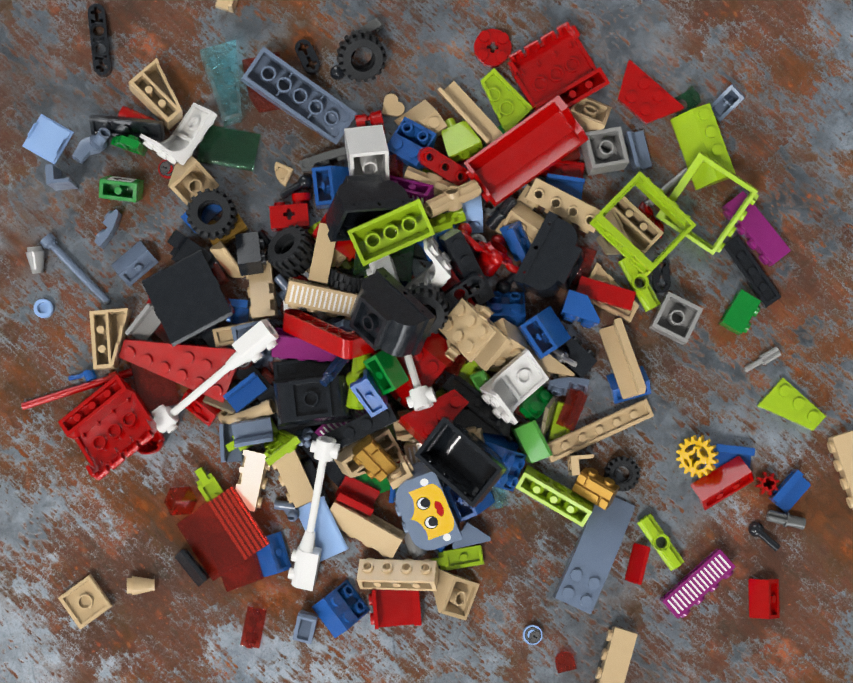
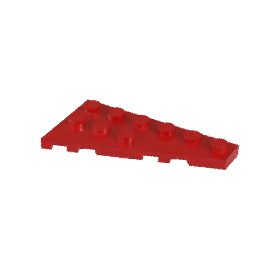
(183, 363)

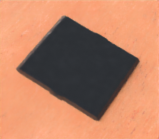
(187, 297)

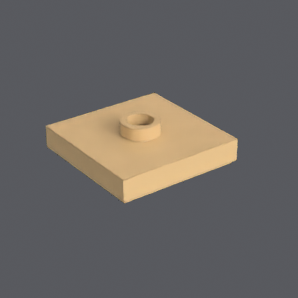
(85, 601)

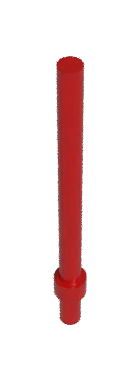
(75, 389)

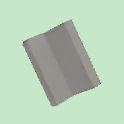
(145, 324)

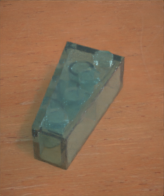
(223, 78)

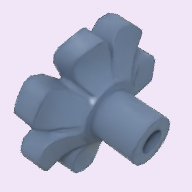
(264, 360)
(304, 436)

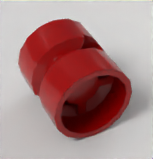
(374, 117)

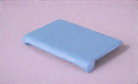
(326, 530)

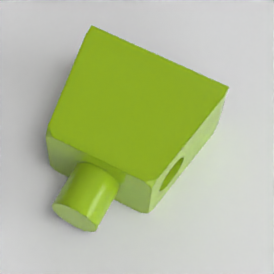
(460, 140)

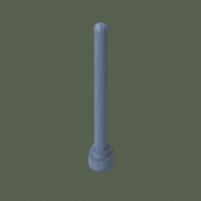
(50, 242)

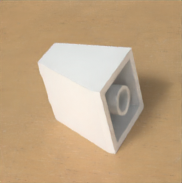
(367, 151)

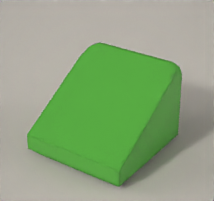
(479, 378)

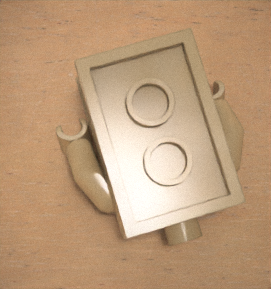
(473, 335)

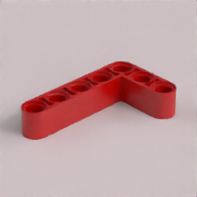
(324, 335)

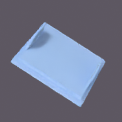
(47, 139)

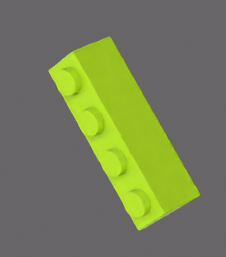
(697, 133)
(391, 232)

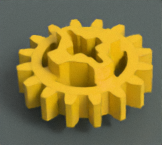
(690, 460)

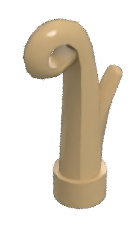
(265, 408)

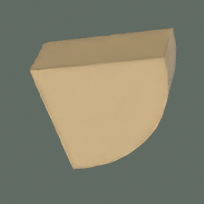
(283, 173)

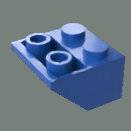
(408, 141)
(326, 183)
(508, 306)
(579, 308)
(544, 332)
(514, 461)
(463, 509)
(341, 608)

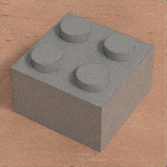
(605, 151)
(675, 318)

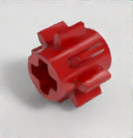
(772, 486)

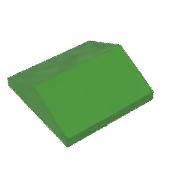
(531, 441)

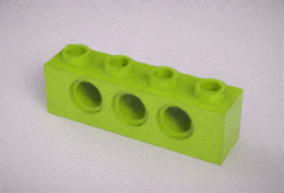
(555, 496)

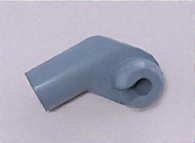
(282, 283)
(289, 508)

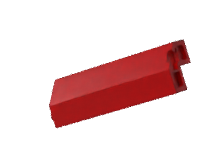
(525, 151)

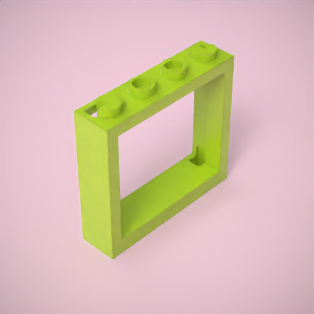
(739, 215)
(622, 244)

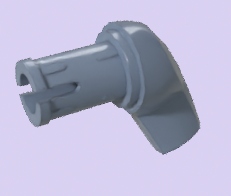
(91, 145)

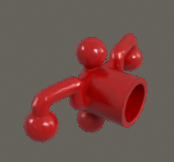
(491, 254)

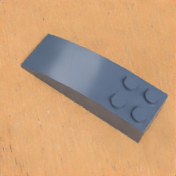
(305, 99)
(594, 555)

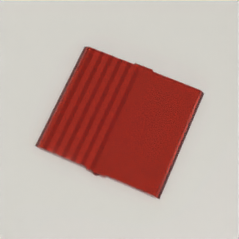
(223, 533)

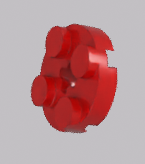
(500, 55)

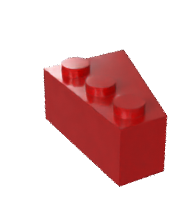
(423, 422)

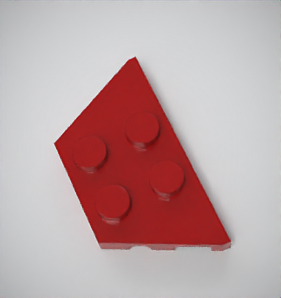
(645, 96)

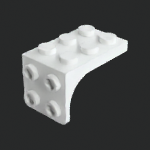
(186, 136)
(439, 270)
(513, 385)

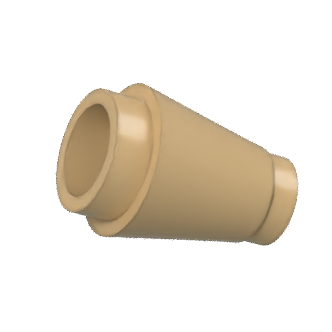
(140, 585)

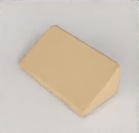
(226, 260)

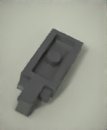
(323, 159)

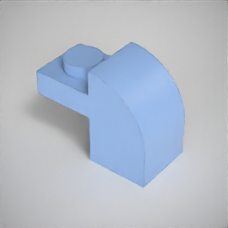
(474, 214)

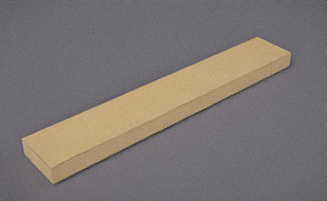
(599, 429)

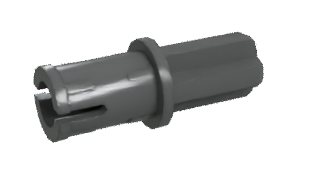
(786, 519)

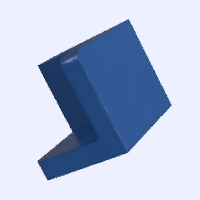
(241, 312)

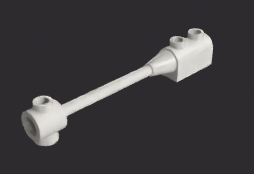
(247, 348)
(421, 396)
(307, 555)

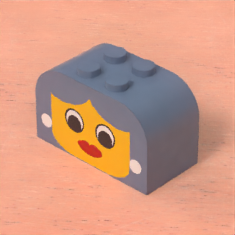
(426, 510)

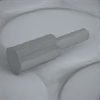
(563, 357)
(764, 358)

